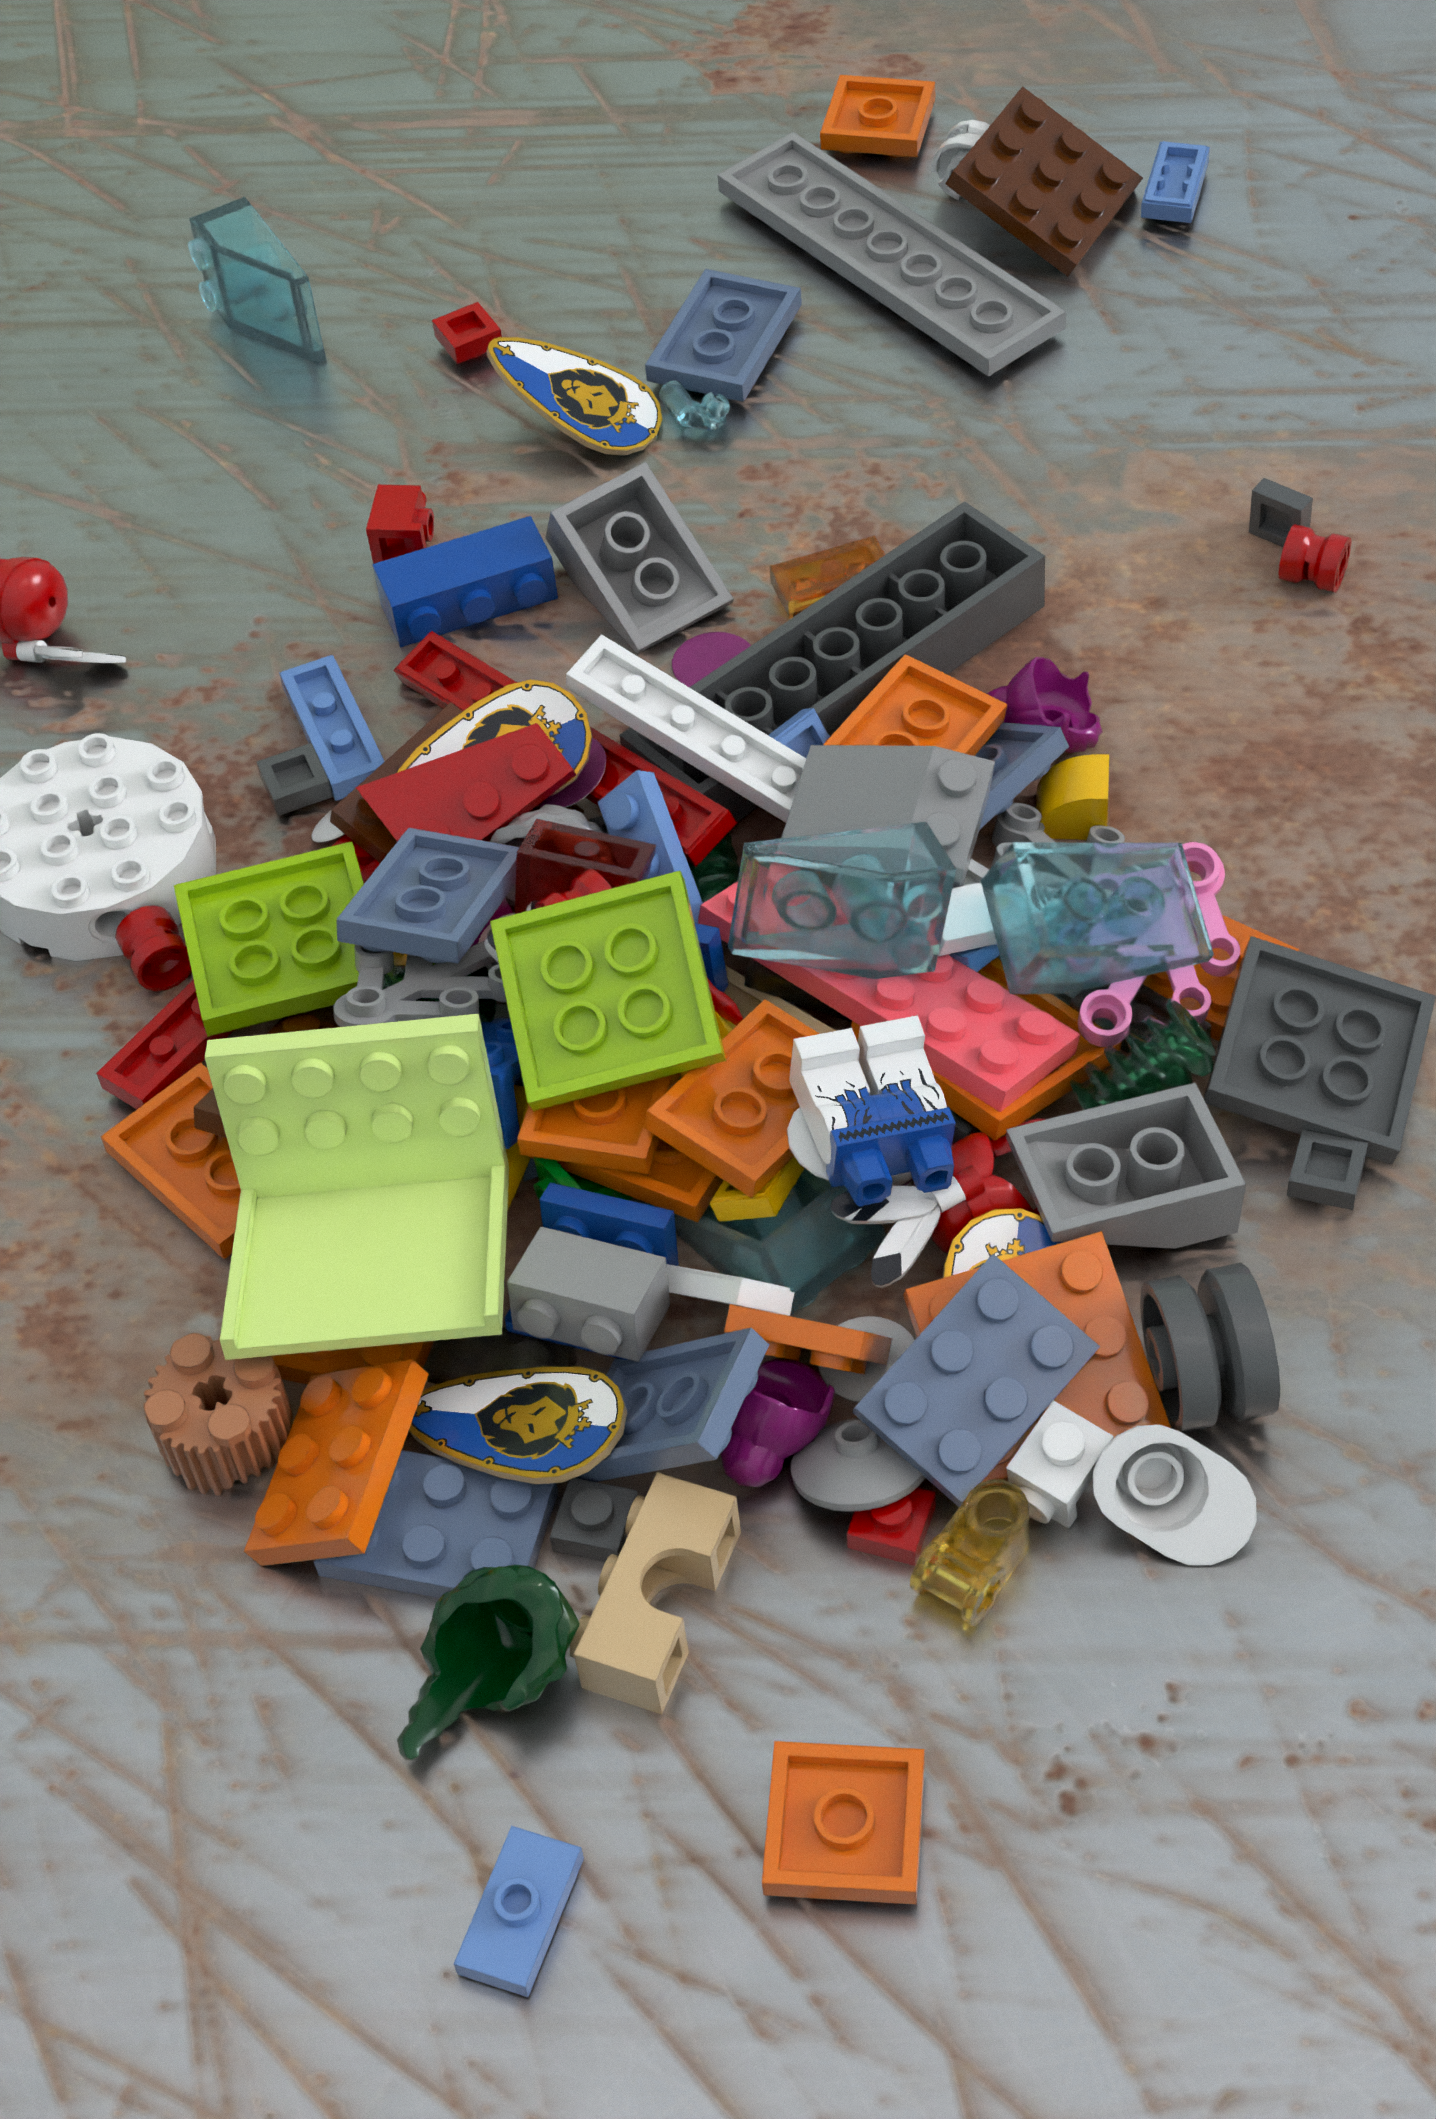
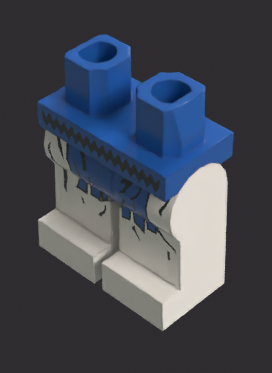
(874, 1108)

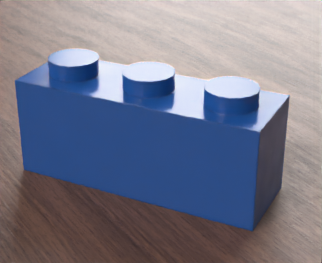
(466, 581)

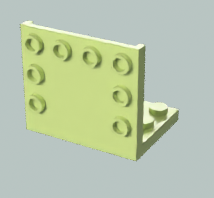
(363, 1186)

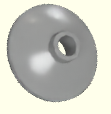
(852, 1469)

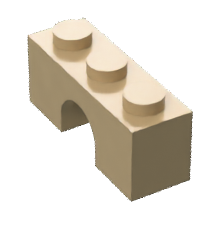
(672, 1539)

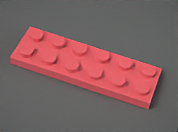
(971, 1024)

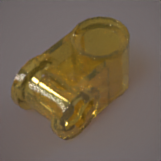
(972, 1563)

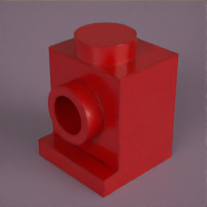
(398, 521)

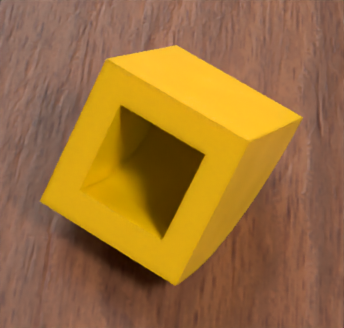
(1074, 796)

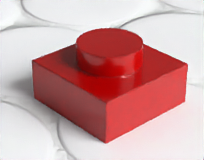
(466, 332)
(894, 1529)

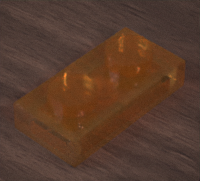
(813, 576)

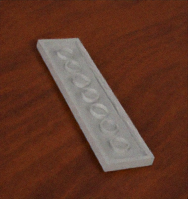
(892, 253)

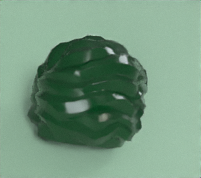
(489, 1648)

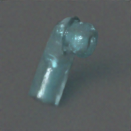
(687, 413)

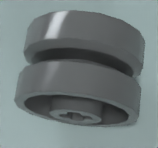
(1210, 1347)

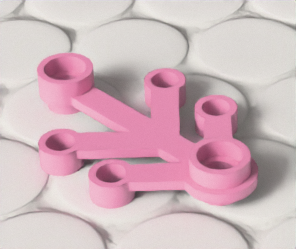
(1116, 1000)

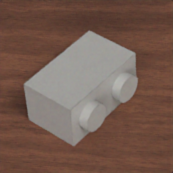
(589, 1293)

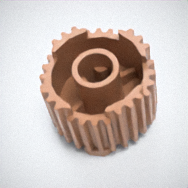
(216, 1414)

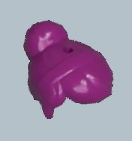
(1049, 698)
(776, 1421)

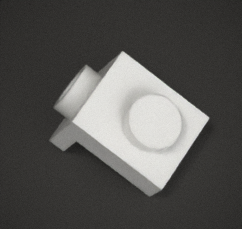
(1057, 1463)

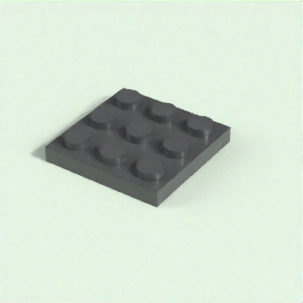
(1320, 1048)

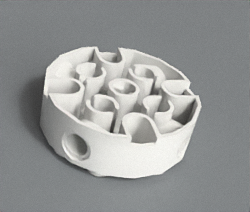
(94, 838)

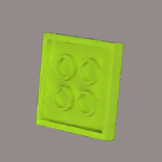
(268, 937)
(607, 991)

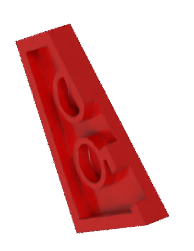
(472, 788)

